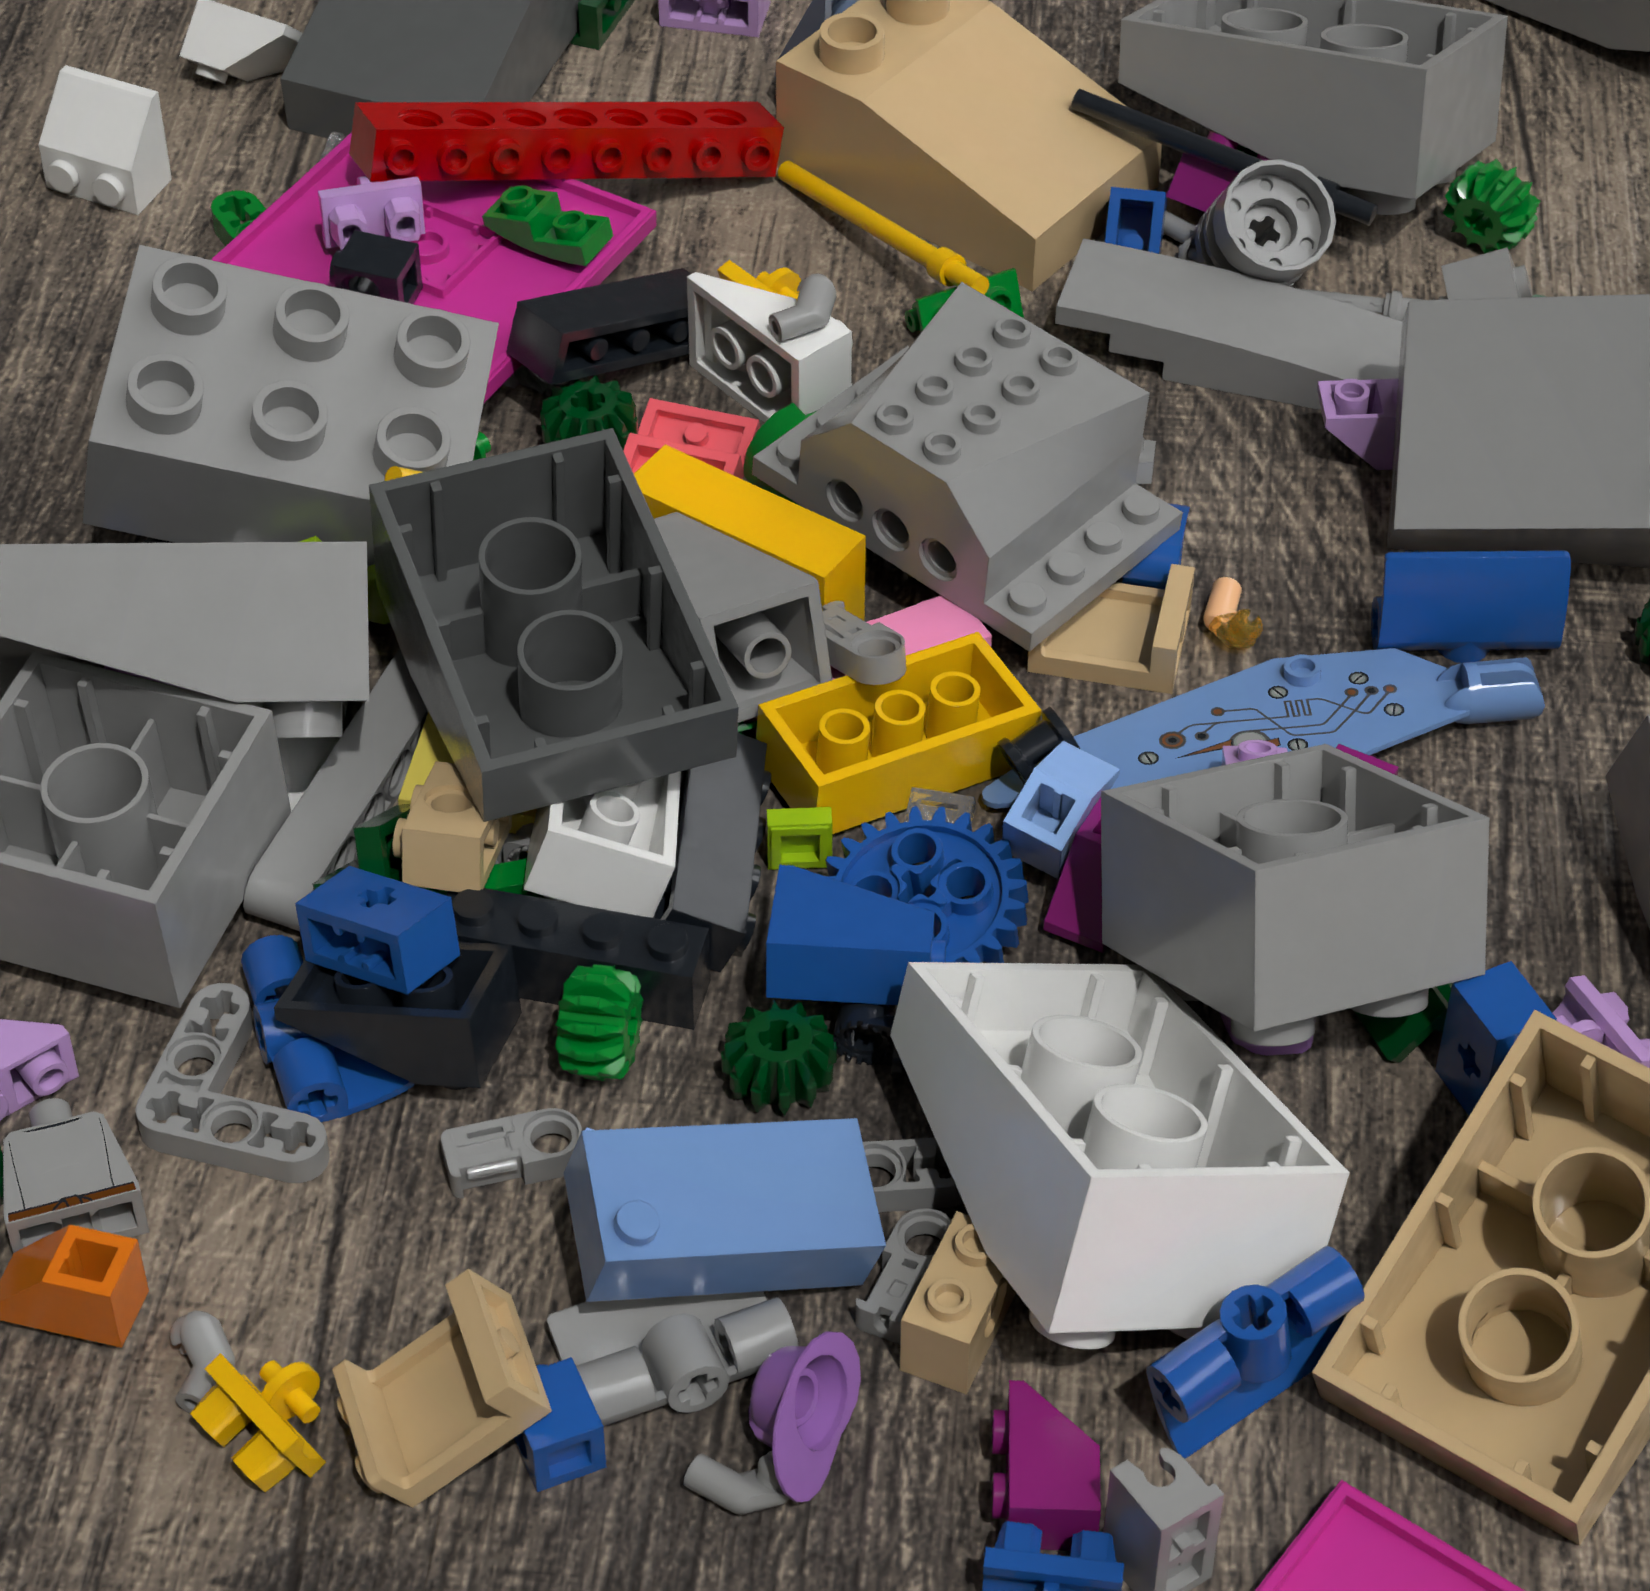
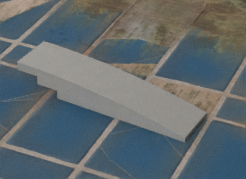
(1225, 325)

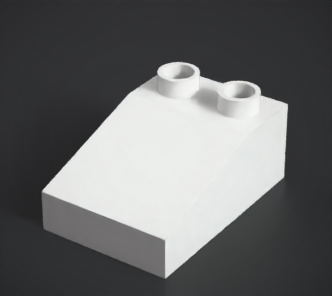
(1109, 1144)

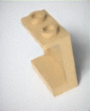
(1123, 636)
(443, 1395)

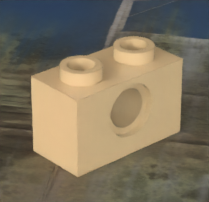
(444, 836)
(954, 1310)

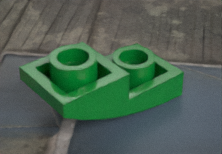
(539, 225)

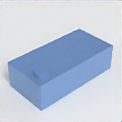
(722, 1209)

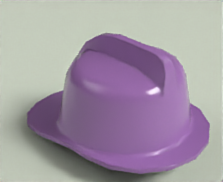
(802, 1408)

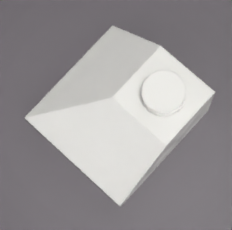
(236, 43)

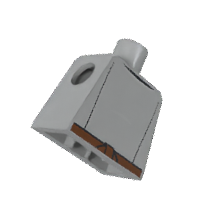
(67, 1174)

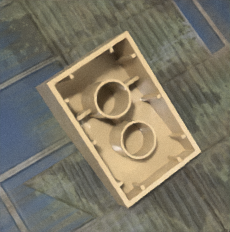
(958, 131)
(1520, 1290)

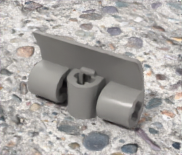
(668, 1348)

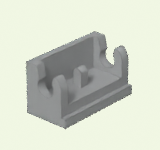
(1166, 1531)

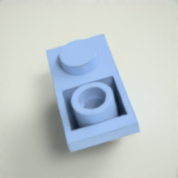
(1055, 806)

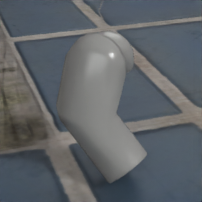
(736, 1491)

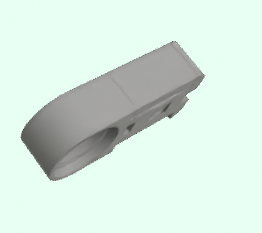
(863, 650)
(505, 1149)
(900, 1274)

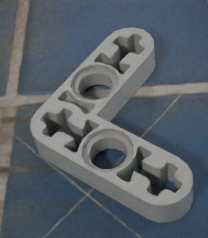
(206, 1109)

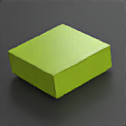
(799, 837)

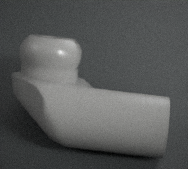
(811, 311)
(202, 1342)

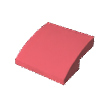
(699, 432)

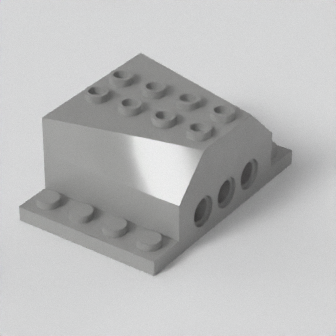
(985, 468)

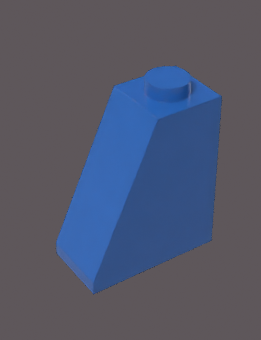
(842, 941)

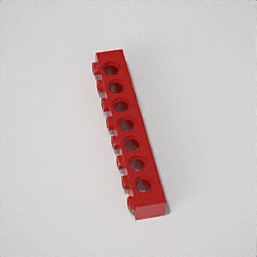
(564, 140)

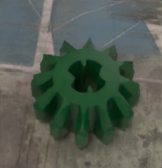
(588, 409)
(778, 1057)

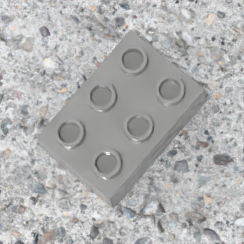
(272, 404)

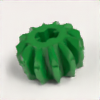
(1491, 206)
(599, 1022)

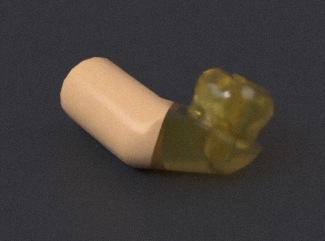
(1225, 621)

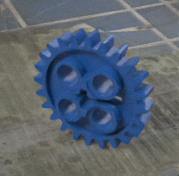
(955, 867)

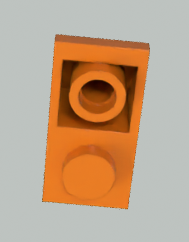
(76, 1285)

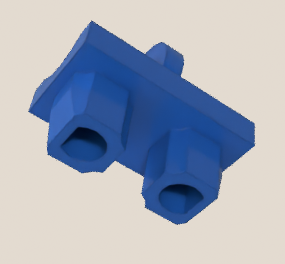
(1020, 1566)

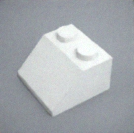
(104, 141)

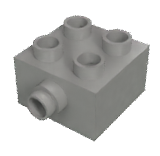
(128, 824)
(1295, 889)

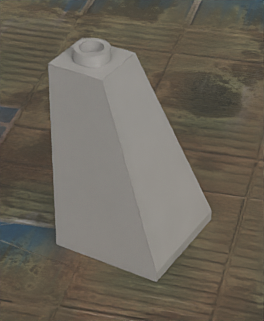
(754, 611)

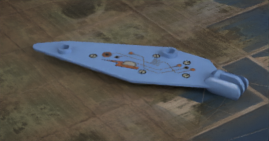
(1304, 702)

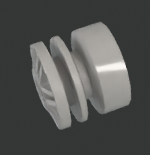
(1280, 208)

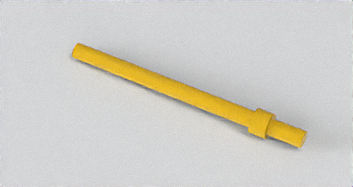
(940, 262)

